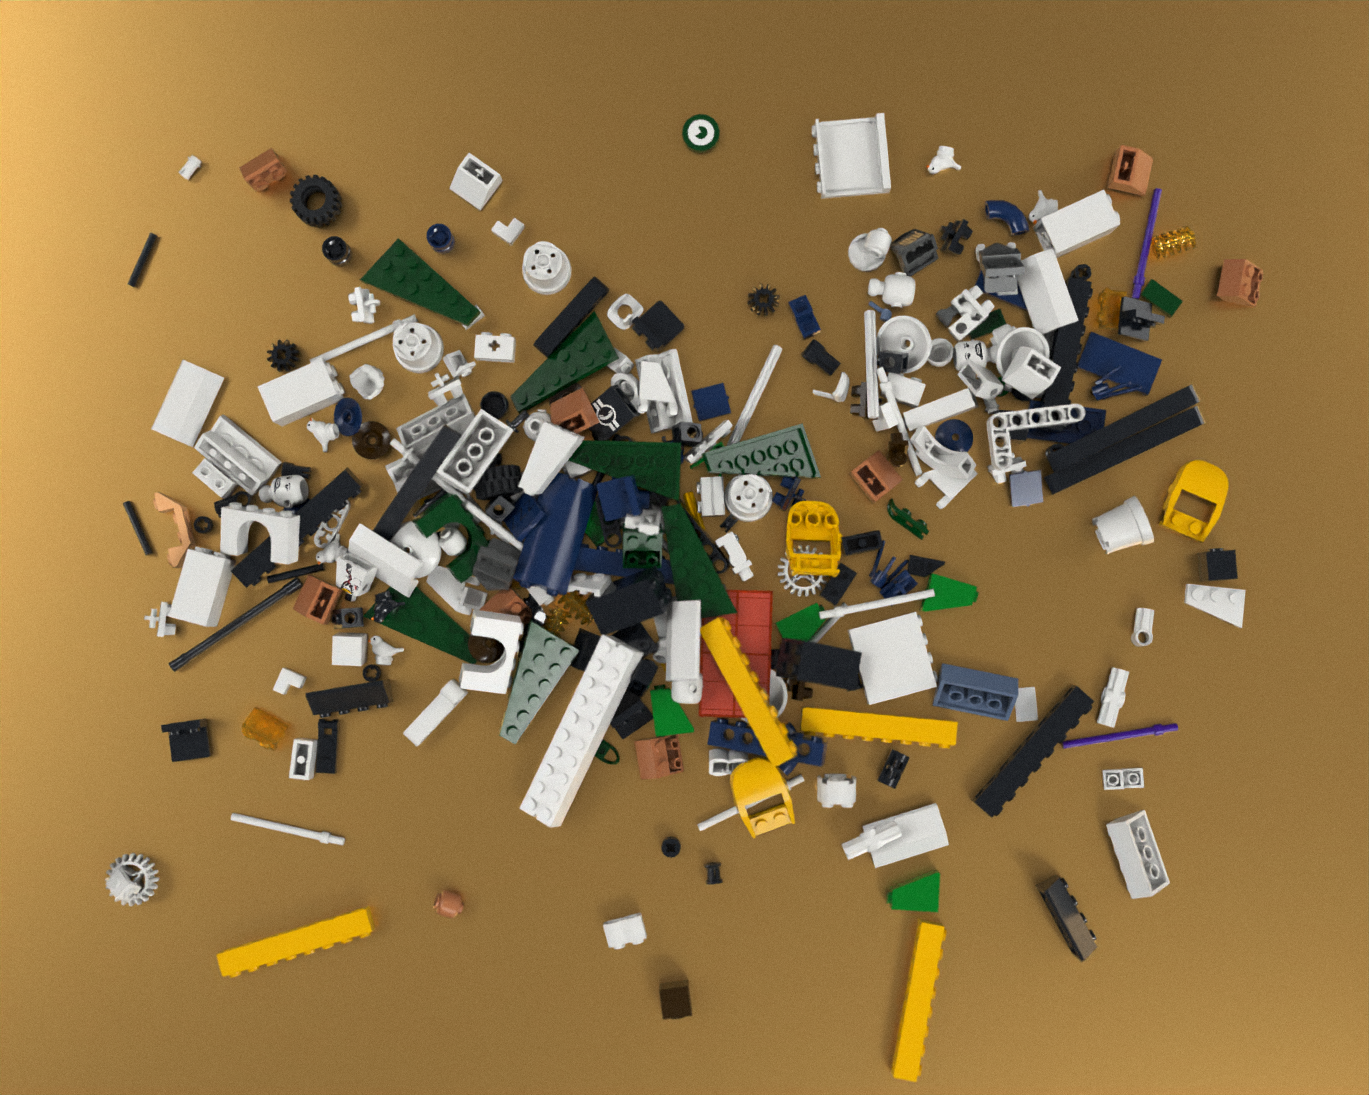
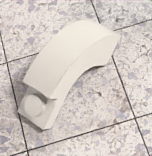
(940, 458)

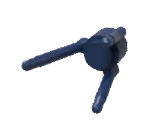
(1103, 391)
(880, 578)

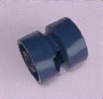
(440, 238)

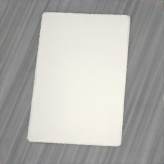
(1026, 705)

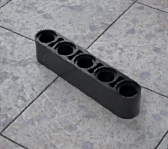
(571, 316)

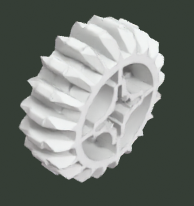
(815, 583)
(146, 869)

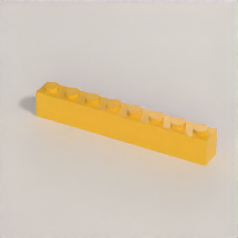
(748, 692)
(878, 726)
(296, 941)
(917, 1000)

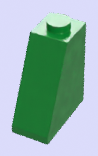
(948, 594)
(801, 624)
(667, 714)
(916, 893)

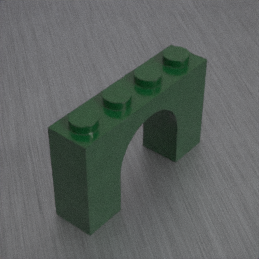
(449, 510)

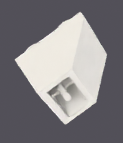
(475, 181)
(1030, 372)

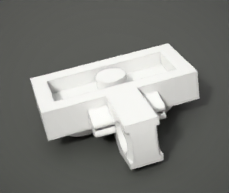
(647, 522)

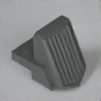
(914, 250)
(1000, 268)
(496, 565)

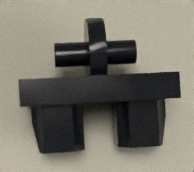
(952, 234)
(893, 768)

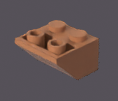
(263, 170)
(1130, 170)
(1240, 282)
(574, 412)
(875, 476)
(317, 600)
(509, 603)
(659, 756)

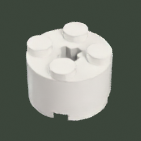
(836, 790)

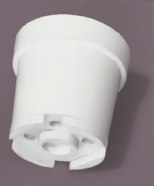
(540, 257)
(426, 355)
(749, 494)
(1123, 527)

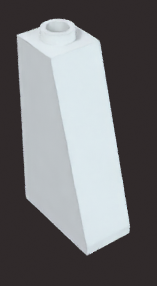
(940, 409)
(548, 456)

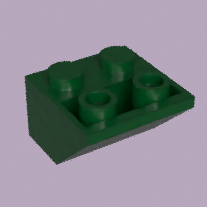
(641, 549)

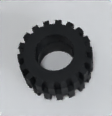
(305, 190)
(498, 481)

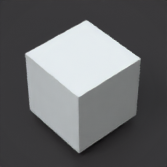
(349, 649)

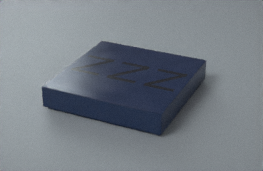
(524, 516)

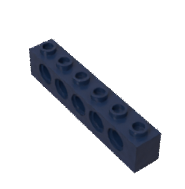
(719, 738)

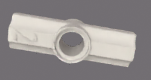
(1113, 697)
(871, 839)

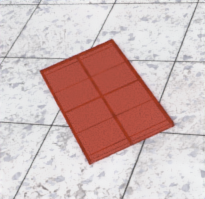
(754, 631)

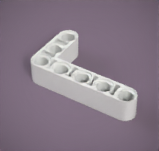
(1025, 423)

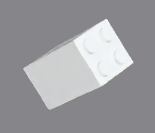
(1077, 224)
(301, 392)
(202, 587)

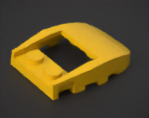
(1203, 481)
(813, 523)
(755, 782)

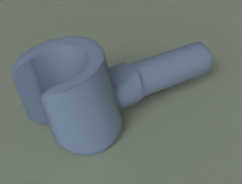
(886, 313)

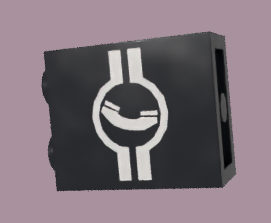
(613, 412)

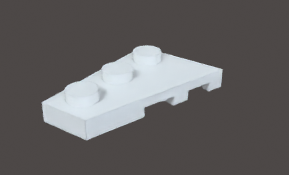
(708, 442)
(589, 583)
(1220, 602)

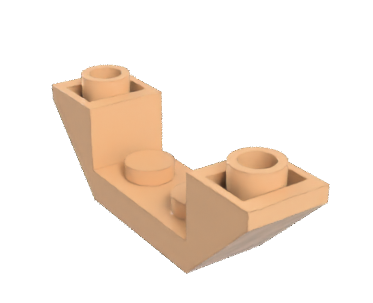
(185, 534)

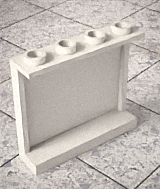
(851, 157)
(893, 658)

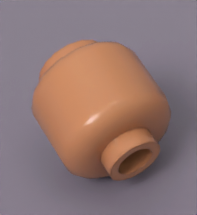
(448, 904)

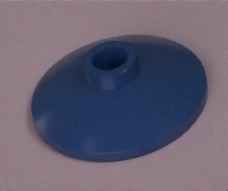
(348, 416)
(954, 426)

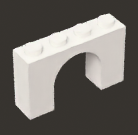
(281, 525)
(496, 676)

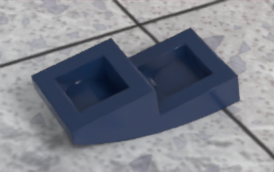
(804, 317)

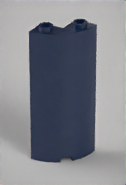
(556, 539)

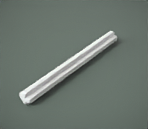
(871, 364)
(755, 395)

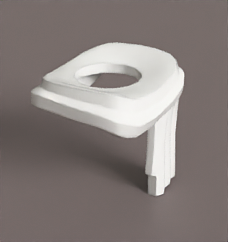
(625, 299)
(841, 391)

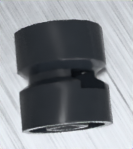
(337, 251)

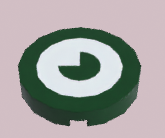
(700, 133)

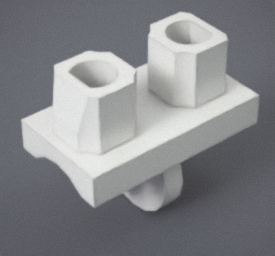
(365, 304)
(437, 393)
(1016, 467)
(163, 628)

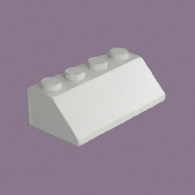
(424, 428)
(474, 452)
(1138, 854)

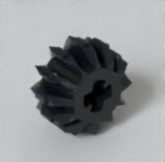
(755, 299)
(290, 353)

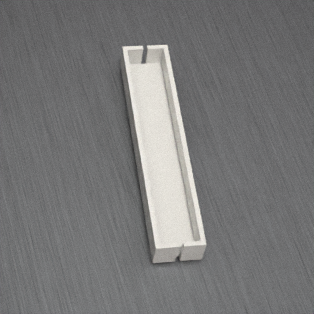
(581, 731)

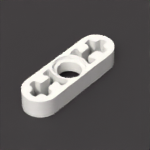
(329, 537)

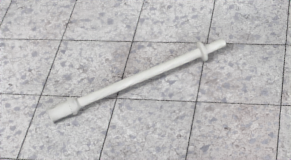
(447, 487)

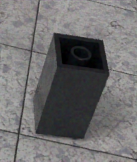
(630, 601)
(818, 664)

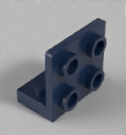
(619, 497)

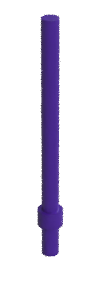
(1139, 279)
(1156, 730)

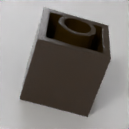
(675, 999)

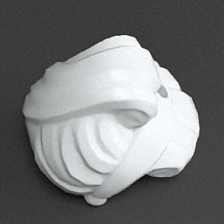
(367, 381)

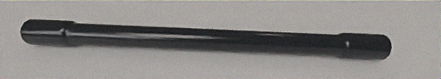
(286, 590)

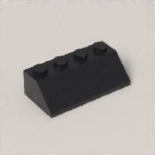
(350, 697)
(1067, 917)

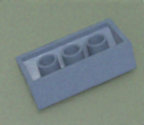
(975, 692)

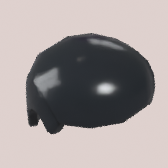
(495, 404)

